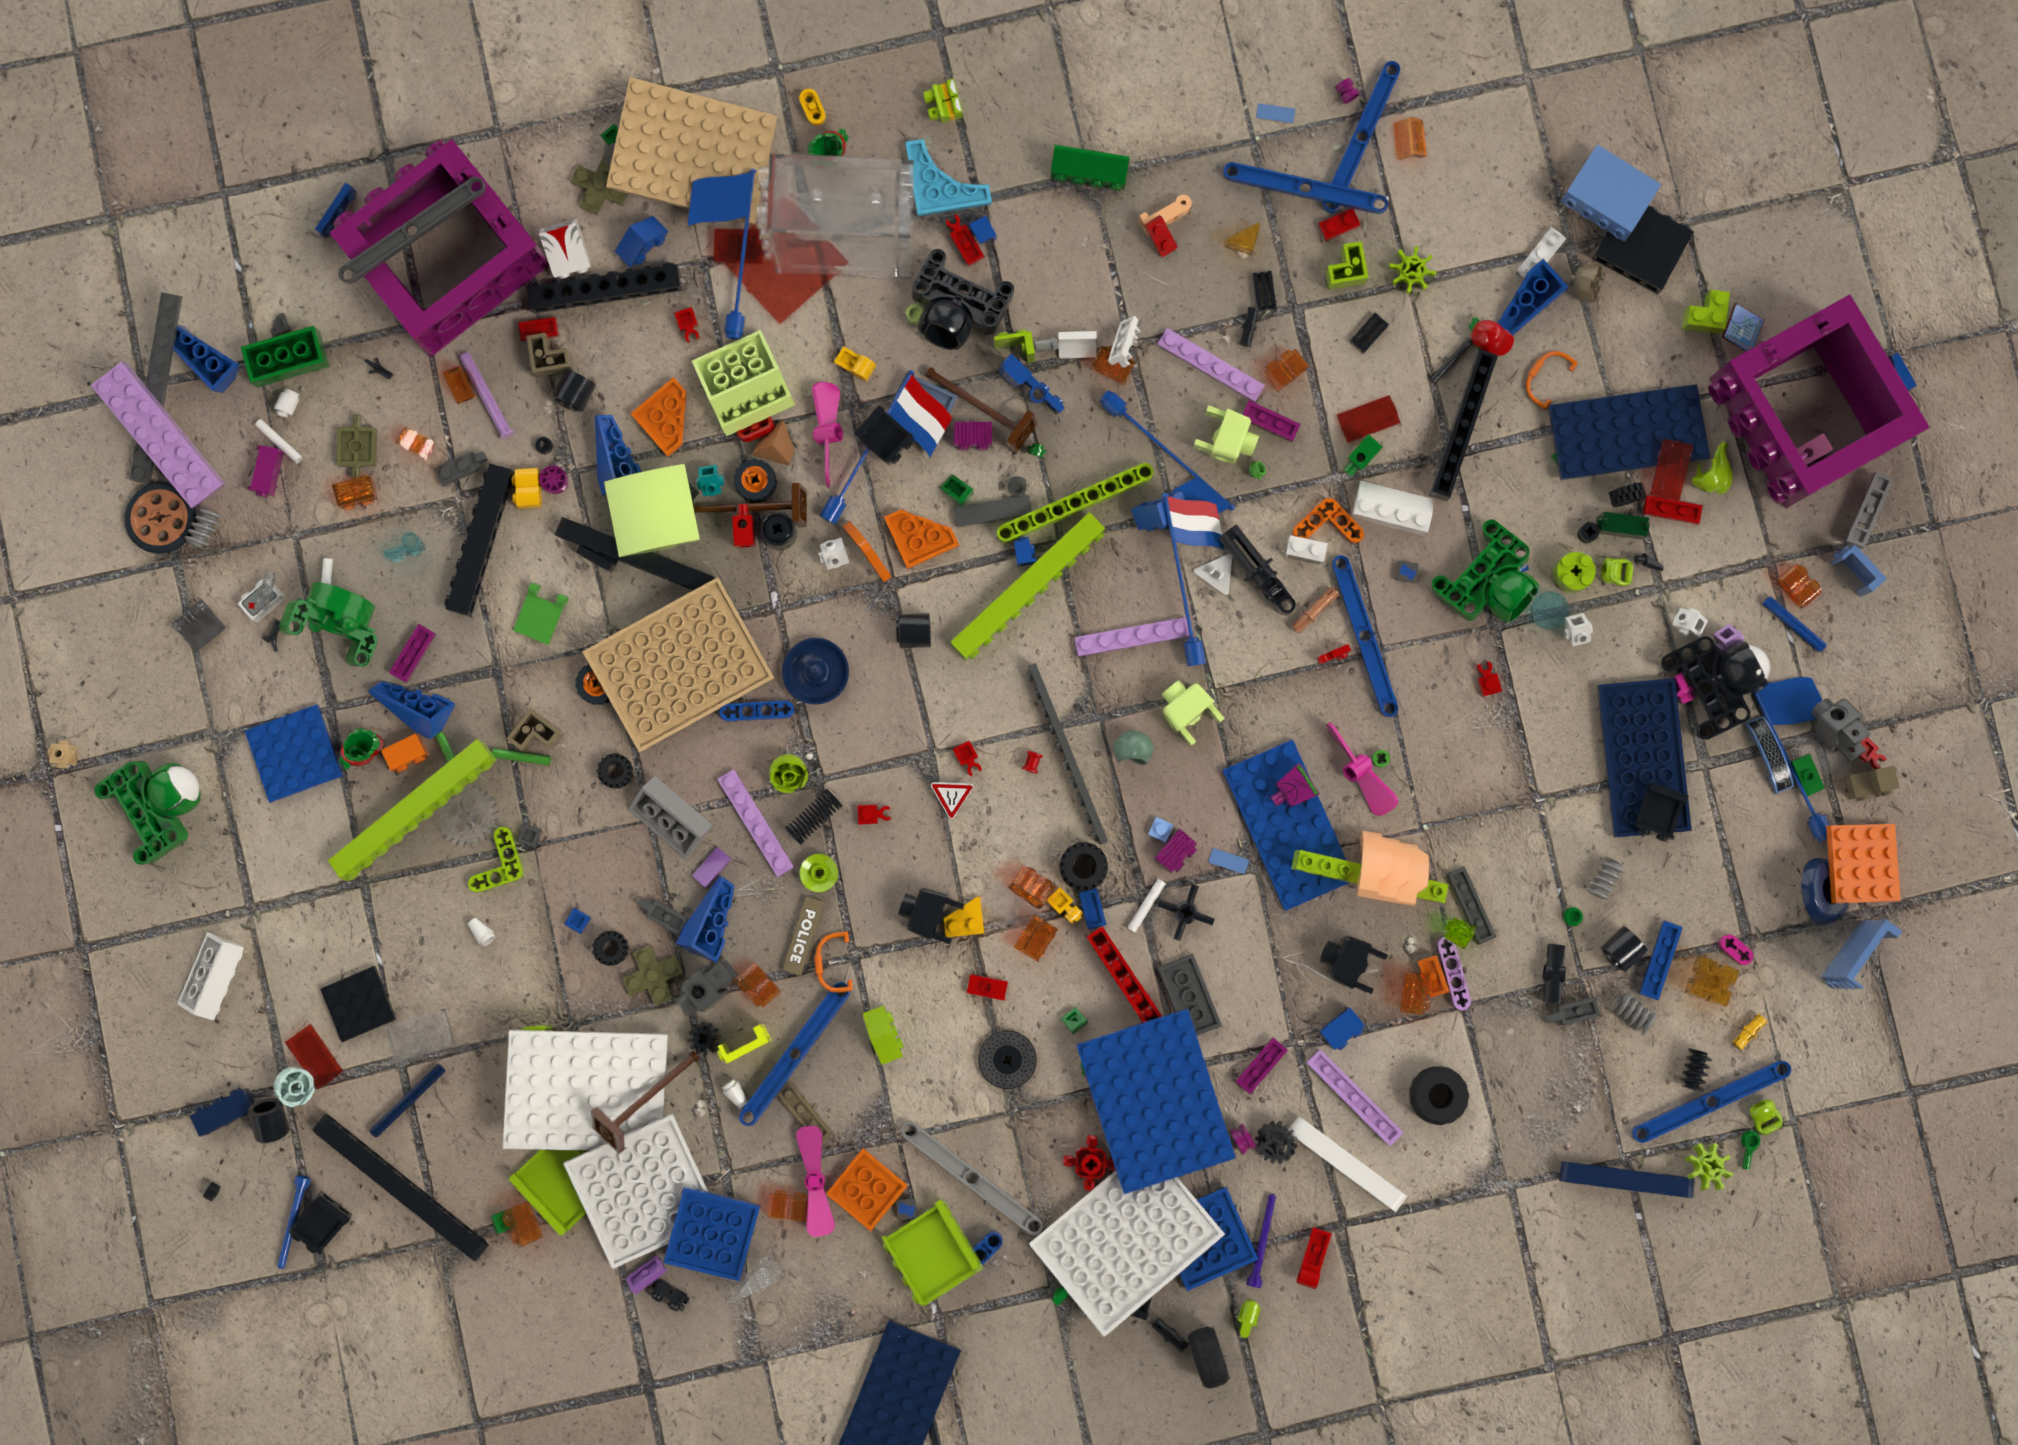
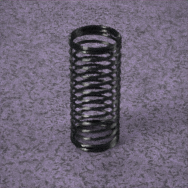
(798, 837)

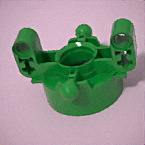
(337, 613)

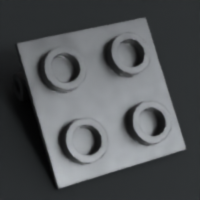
(198, 625)

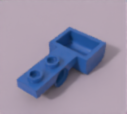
(1016, 374)

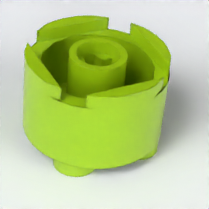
(1581, 564)

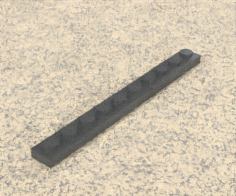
(158, 373)
(1069, 761)

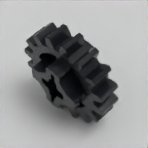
(1272, 1149)

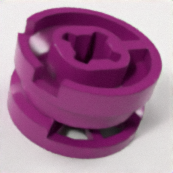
(553, 479)
(1242, 1139)

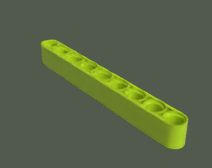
(1081, 496)

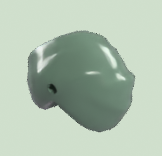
(1134, 746)

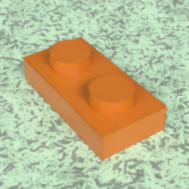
(1432, 966)

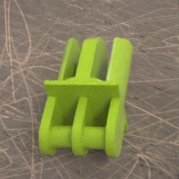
(1248, 1316)

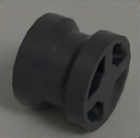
(1585, 535)

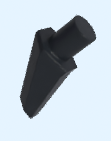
(1648, 561)

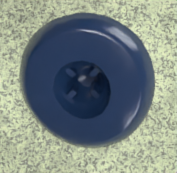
(815, 671)
(1817, 893)

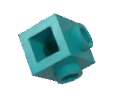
(709, 480)

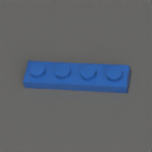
(1660, 960)

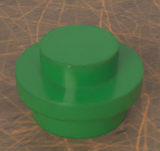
(1037, 450)
(1573, 916)

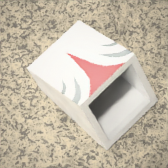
(565, 248)

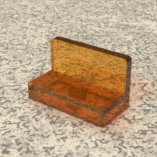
(1410, 138)

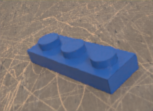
(337, 207)

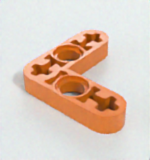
(1331, 516)
(867, 550)

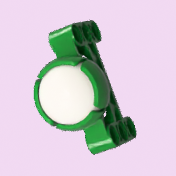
(161, 797)

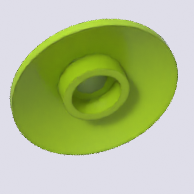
(808, 873)

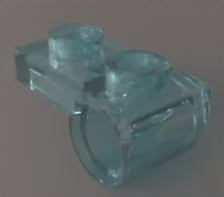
(396, 554)

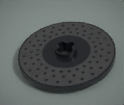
(1006, 1075)

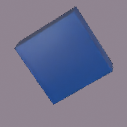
(577, 920)

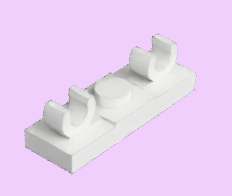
(1544, 250)
(1123, 341)

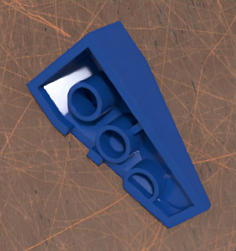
(1534, 295)
(611, 452)
(418, 711)
(706, 926)

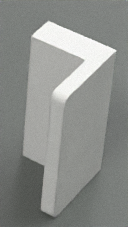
(1077, 344)

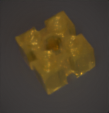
(1701, 987)

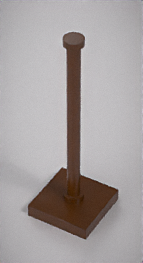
(1020, 431)
(797, 505)
(610, 1130)

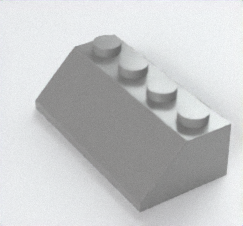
(670, 817)

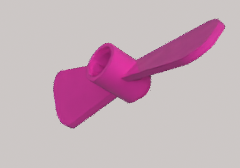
(826, 403)
(1376, 792)
(819, 1215)

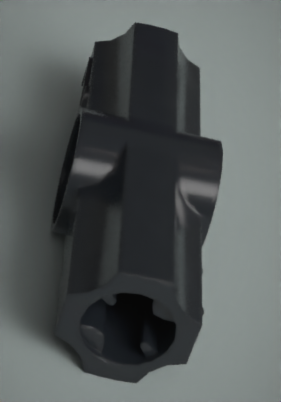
(1554, 973)

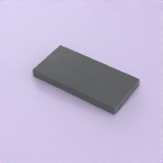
(1188, 990)

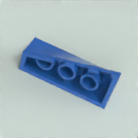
(208, 363)

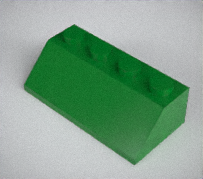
(1089, 167)

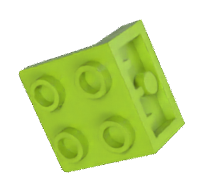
(1021, 337)

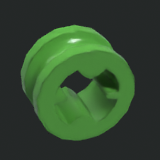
(1386, 758)

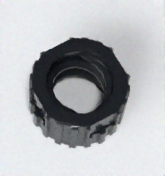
(550, 445)
(212, 1191)

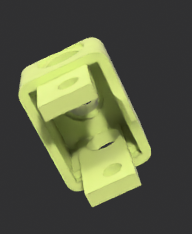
(1230, 438)
(1187, 707)

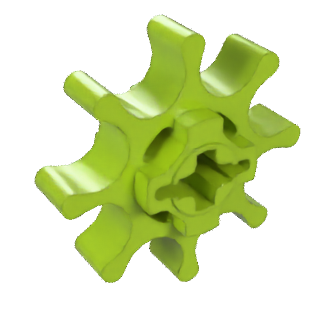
(1412, 277)
(1708, 1167)

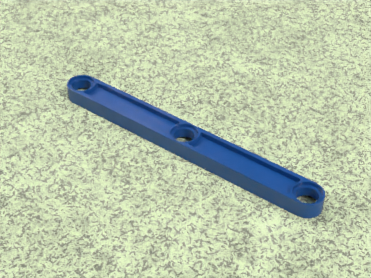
(1366, 125)
(1319, 190)
(1368, 649)
(786, 1065)
(1724, 1095)

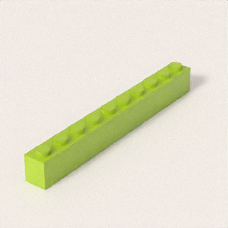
(1027, 586)
(412, 810)

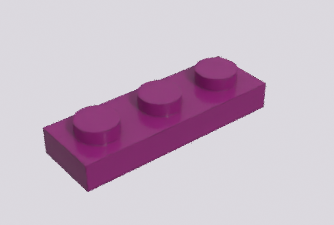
(1271, 421)
(412, 653)
(1261, 1065)

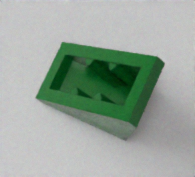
(957, 490)

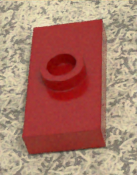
(538, 326)
(987, 987)

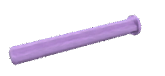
(486, 395)

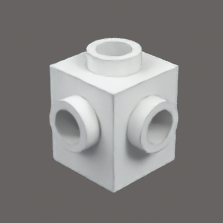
(833, 553)
(1689, 622)
(1580, 632)

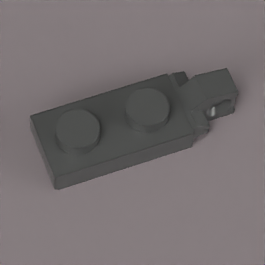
(460, 467)
(663, 915)
(1574, 1012)

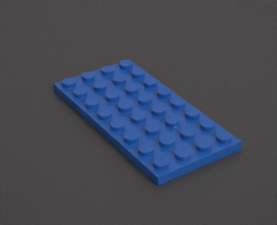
(1283, 828)

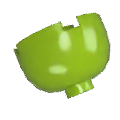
(788, 773)

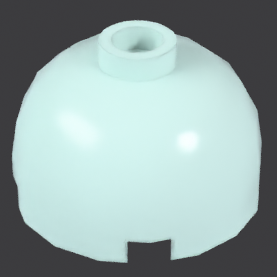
(294, 1086)

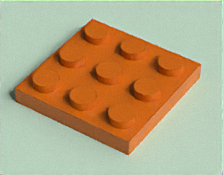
(867, 1189)

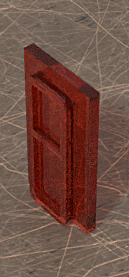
(1368, 419)
(1671, 469)
(314, 1056)

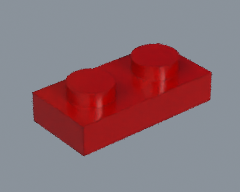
(1339, 224)
(1160, 236)

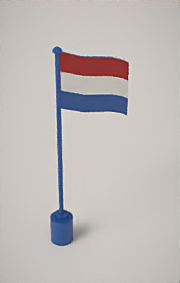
(917, 414)
(1193, 525)

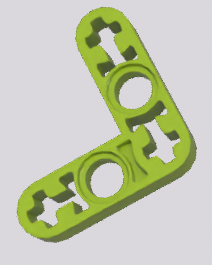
(505, 870)

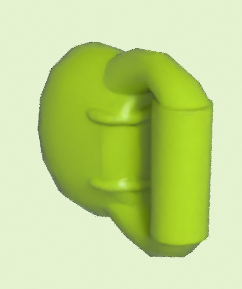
(1612, 571)
(1763, 1112)

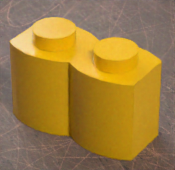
(528, 488)

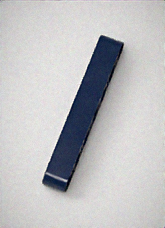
(1626, 1179)

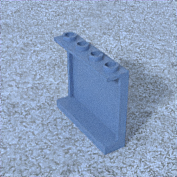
(1610, 193)
(1856, 951)

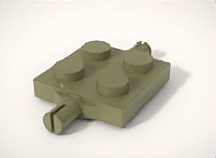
(356, 446)

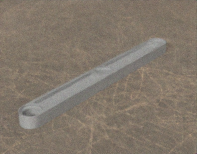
(982, 1187)

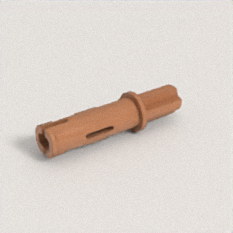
(1309, 615)

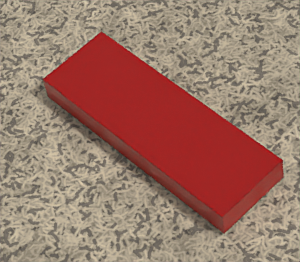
(1672, 509)

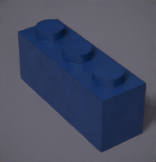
(222, 1111)

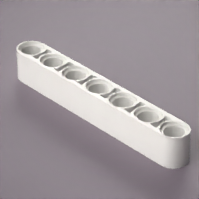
(1347, 1164)

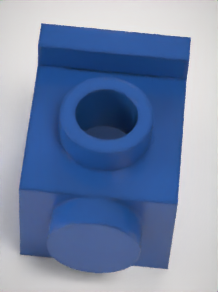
(1024, 552)

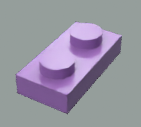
(646, 1274)

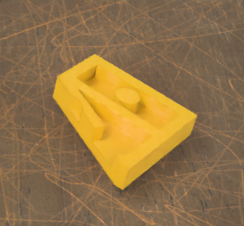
(965, 921)

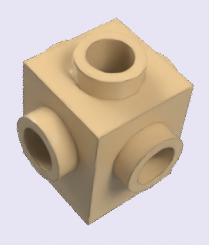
(63, 754)

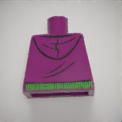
(1294, 788)

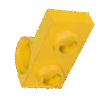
(855, 364)

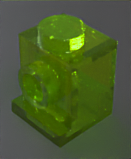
(1459, 932)

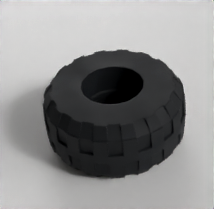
(1457, 1095)
(1208, 1357)

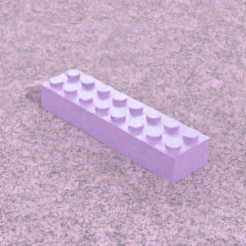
(158, 434)

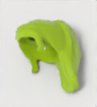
(1719, 476)

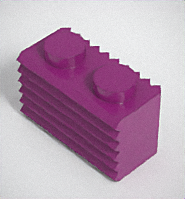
(972, 435)
(1176, 851)

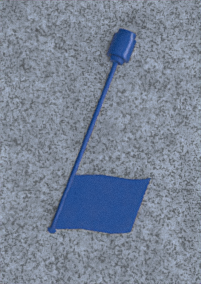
(722, 201)
(1192, 490)
(1788, 704)

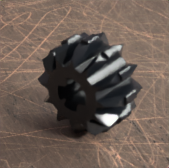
(697, 1037)

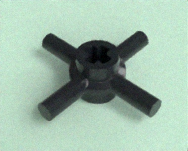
(1192, 908)

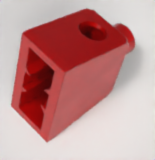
(745, 536)

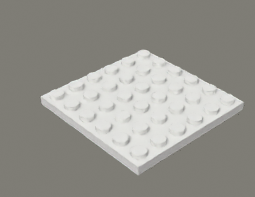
(635, 1192)

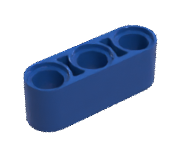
(989, 1249)

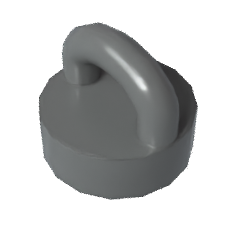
(1017, 485)

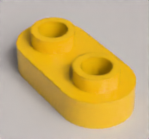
(813, 107)

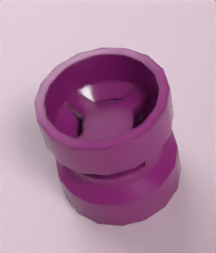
(1346, 90)

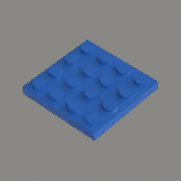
(294, 753)
(711, 1233)
(1229, 1252)

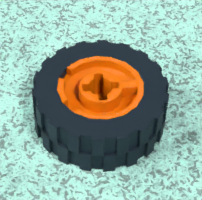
(757, 491)
(586, 688)

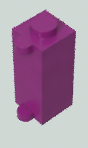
(266, 471)

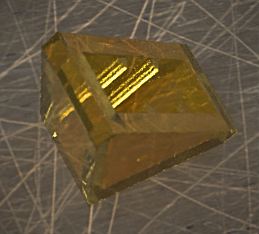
(1244, 240)

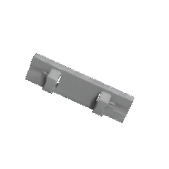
(1869, 510)

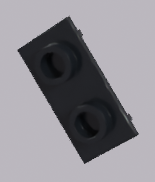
(674, 1300)

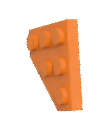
(664, 416)
(919, 537)

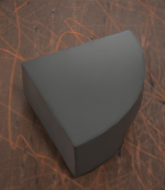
(280, 326)

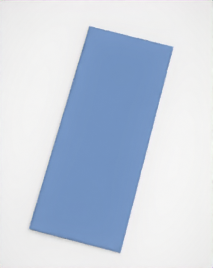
(1275, 113)
(1228, 861)

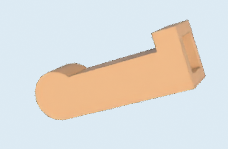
(1169, 213)

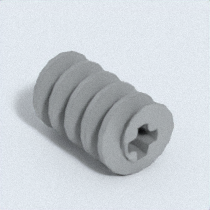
(203, 528)
(1606, 878)
(1635, 1012)

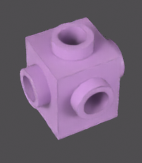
(1726, 637)

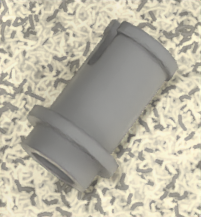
(1046, 345)

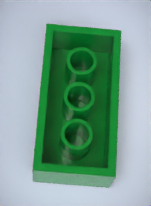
(285, 356)

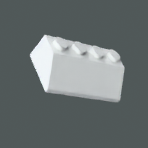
(1393, 508)
(210, 976)

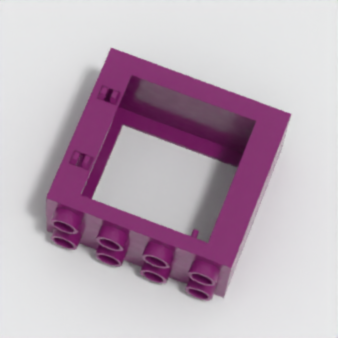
(411, 194)
(1861, 375)

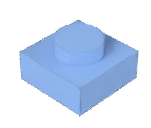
(1160, 829)

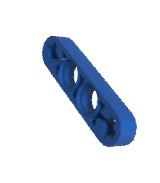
(757, 714)

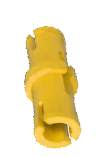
(1749, 1032)

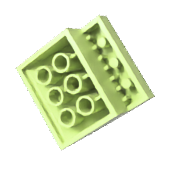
(743, 383)
(651, 510)

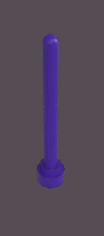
(1255, 1278)

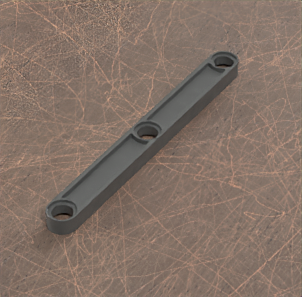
(399, 238)

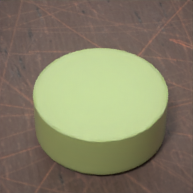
(913, 313)

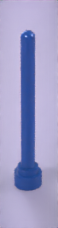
(301, 1184)

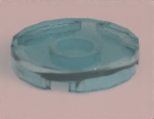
(1549, 610)

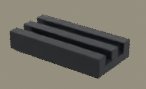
(1262, 275)
(1359, 344)

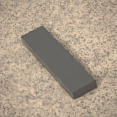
(992, 511)
(1471, 905)

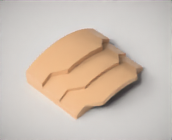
(1391, 869)

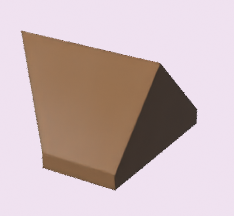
(775, 445)

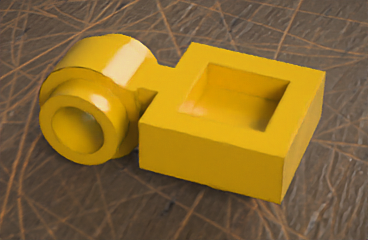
(1060, 901)

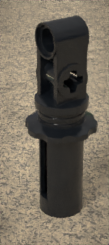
(1263, 575)

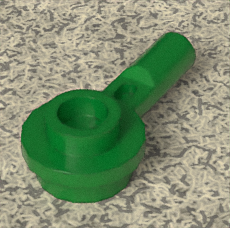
(1750, 1141)

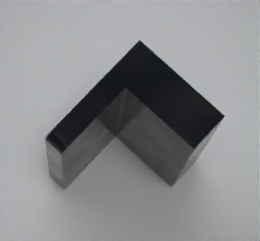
(601, 560)

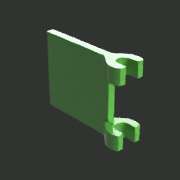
(539, 616)

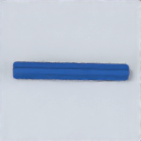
(1797, 626)

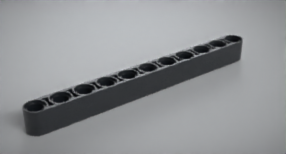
(400, 1187)

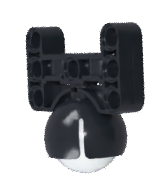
(1739, 671)

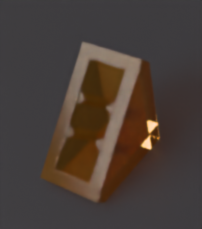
(459, 384)

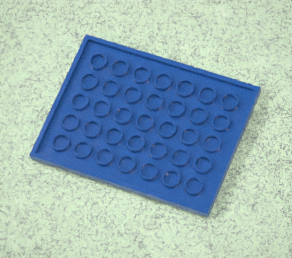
(1155, 1101)

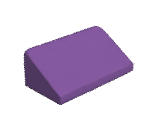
(711, 867)

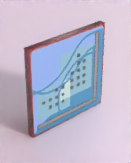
(1742, 328)

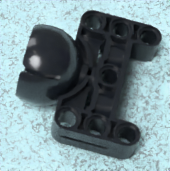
(953, 312)

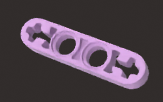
(1456, 972)

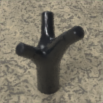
(378, 368)
(272, 636)

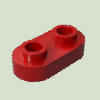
(756, 430)

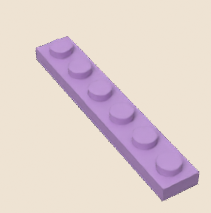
(1210, 365)
(1132, 636)
(755, 823)
(1355, 1097)

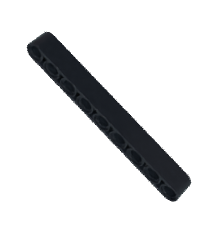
(647, 562)

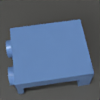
(1861, 567)

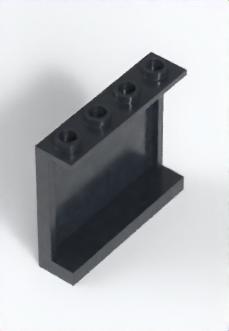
(1648, 252)

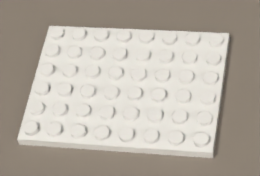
(565, 1074)
(1125, 1247)

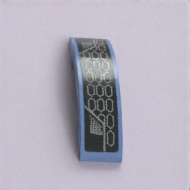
(1771, 753)

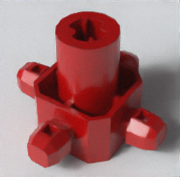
(1083, 1156)

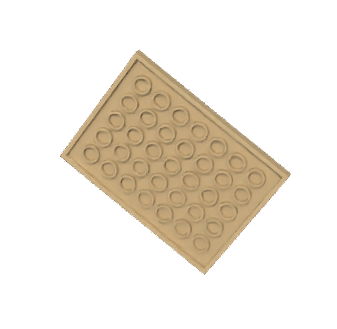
(681, 137)
(678, 664)

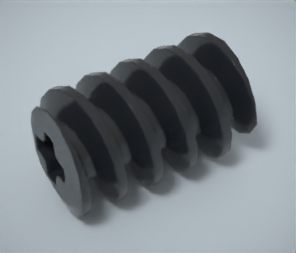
(1696, 1068)

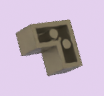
(543, 360)
(533, 727)
(1877, 782)

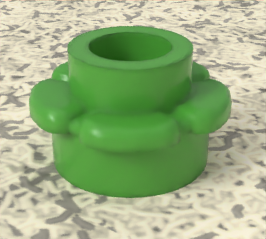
(1257, 469)

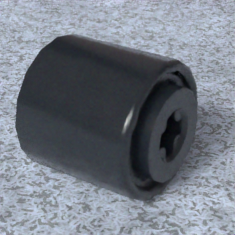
(573, 391)
(781, 540)
(913, 630)
(1623, 949)
(268, 1120)

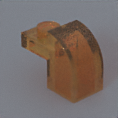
(415, 443)

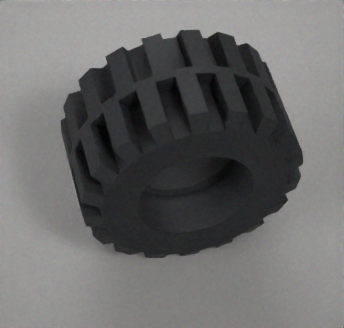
(1099, 859)

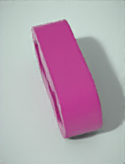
(1739, 946)

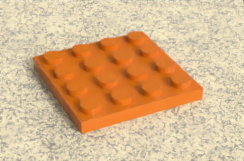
(1863, 863)

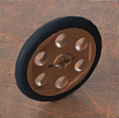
(151, 542)

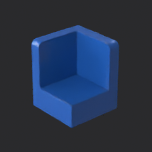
(982, 230)

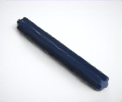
(407, 1100)

